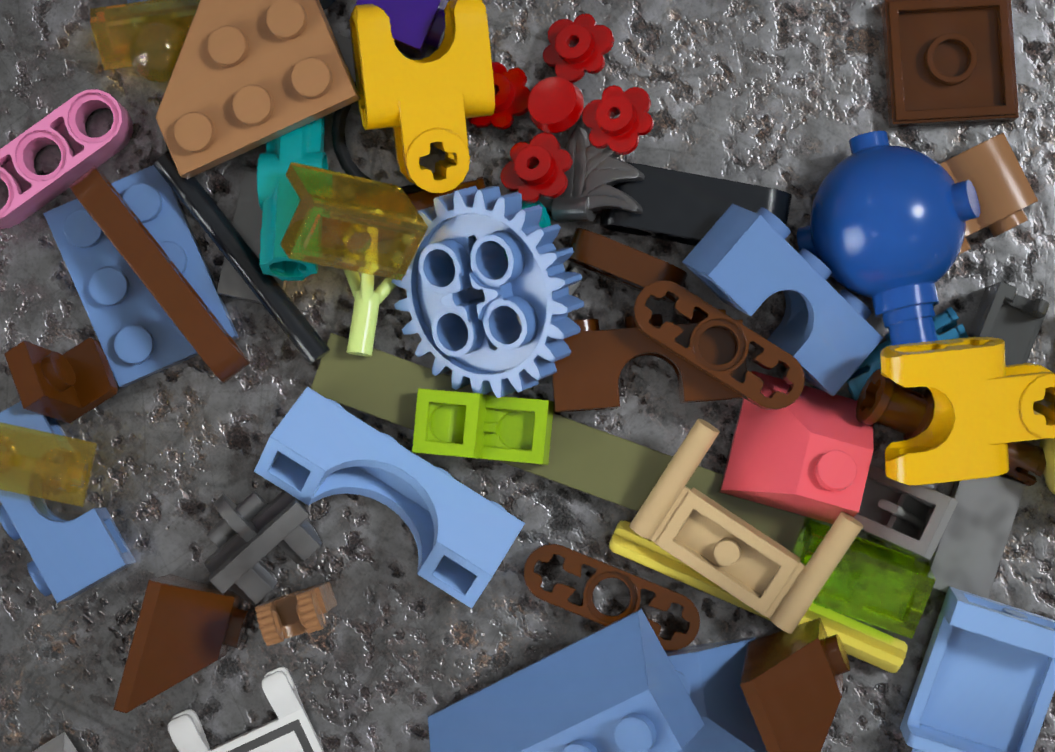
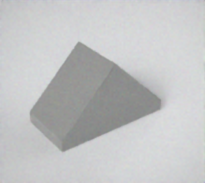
(903, 514)

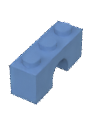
(749, 260)
(65, 553)

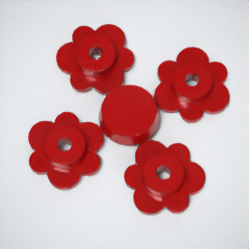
(558, 104)

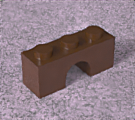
(592, 371)

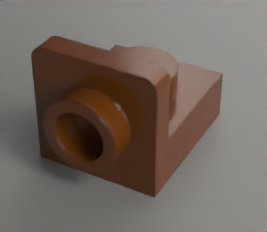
(59, 383)

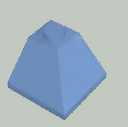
(713, 684)

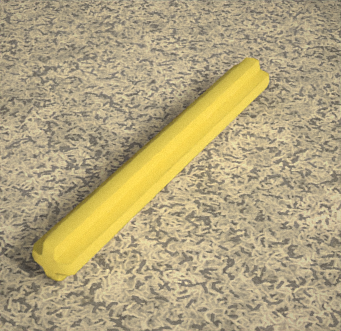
(857, 638)

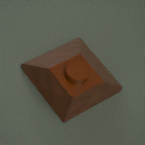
(176, 635)
(794, 686)

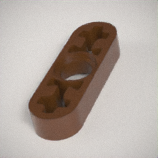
(767, 359)
(572, 564)

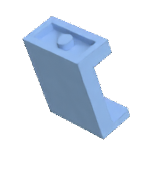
(982, 679)

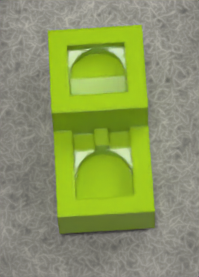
(483, 426)

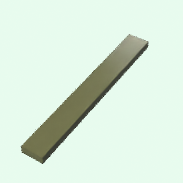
(577, 455)

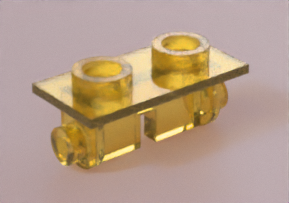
(45, 464)

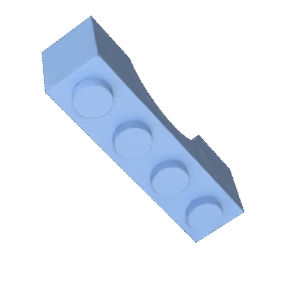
(331, 452)

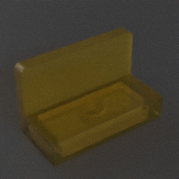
(352, 223)

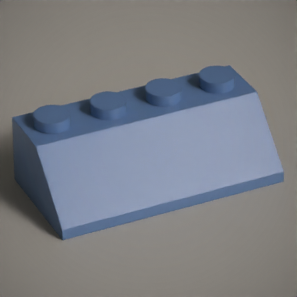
(588, 697)

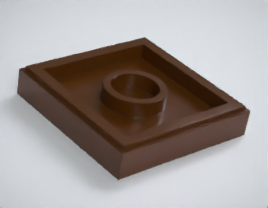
(949, 62)

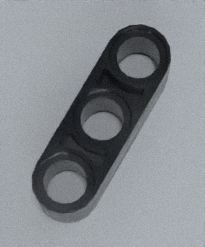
(687, 205)

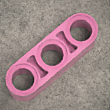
(78, 153)

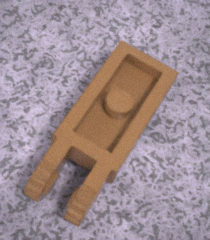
(295, 613)

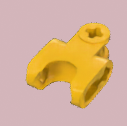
(426, 96)
(975, 410)

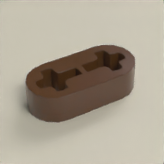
(621, 262)

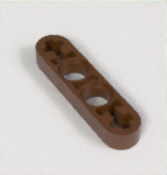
(159, 274)

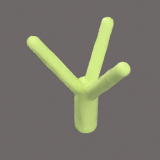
(365, 310)

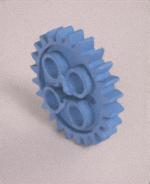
(489, 292)

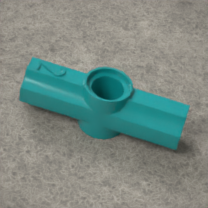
(280, 200)

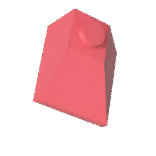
(800, 456)

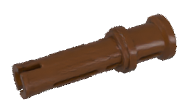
(912, 413)

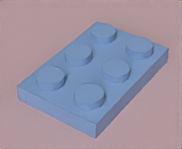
(123, 312)

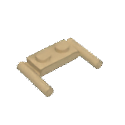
(731, 549)

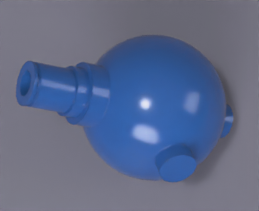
(890, 230)

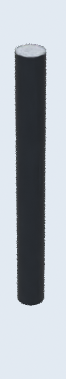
(244, 261)

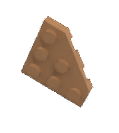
(250, 78)

